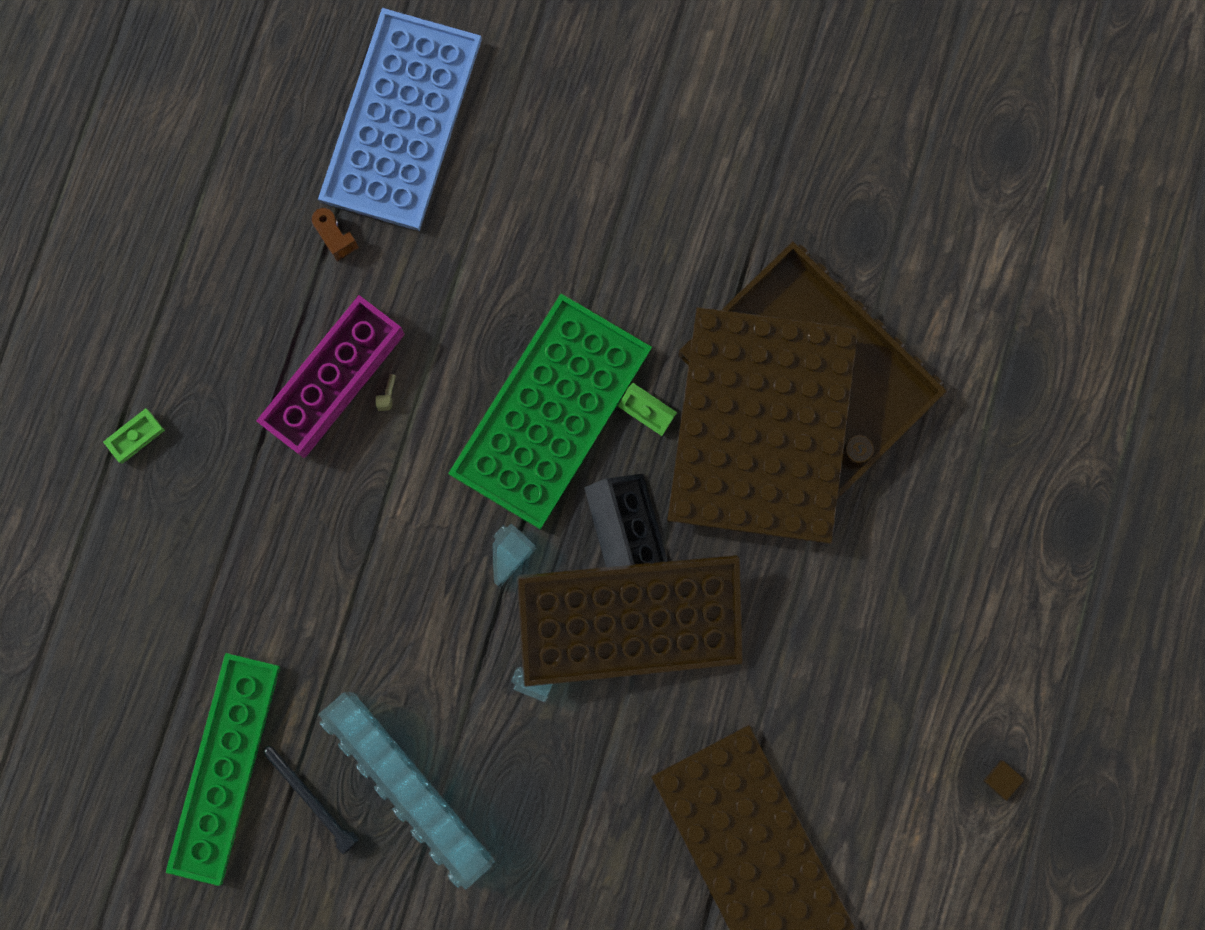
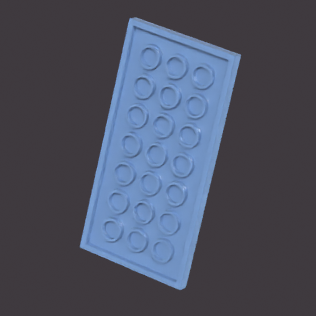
(400, 119)

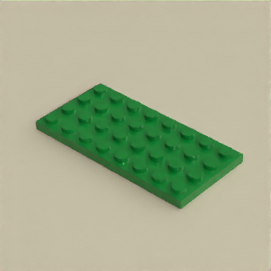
(550, 411)

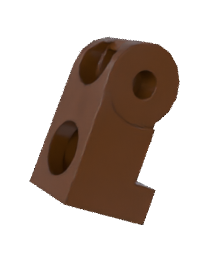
(327, 227)

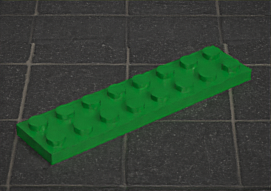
(223, 769)

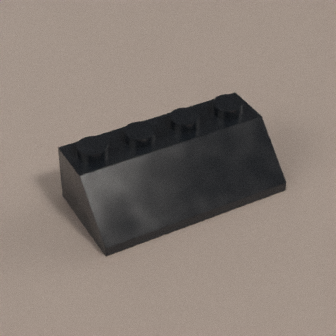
(625, 521)

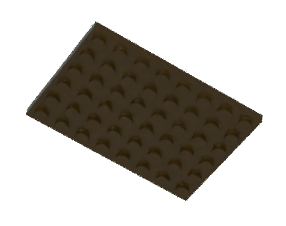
(763, 425)

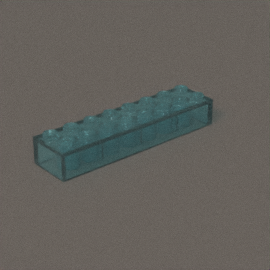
(407, 789)

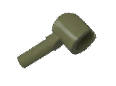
(384, 402)

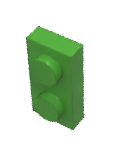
(647, 409)
(133, 436)

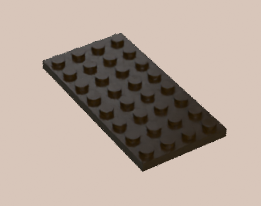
(630, 620)
(749, 839)

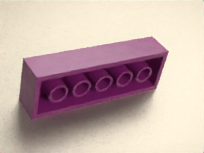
(331, 376)

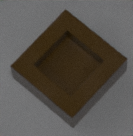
(1003, 780)

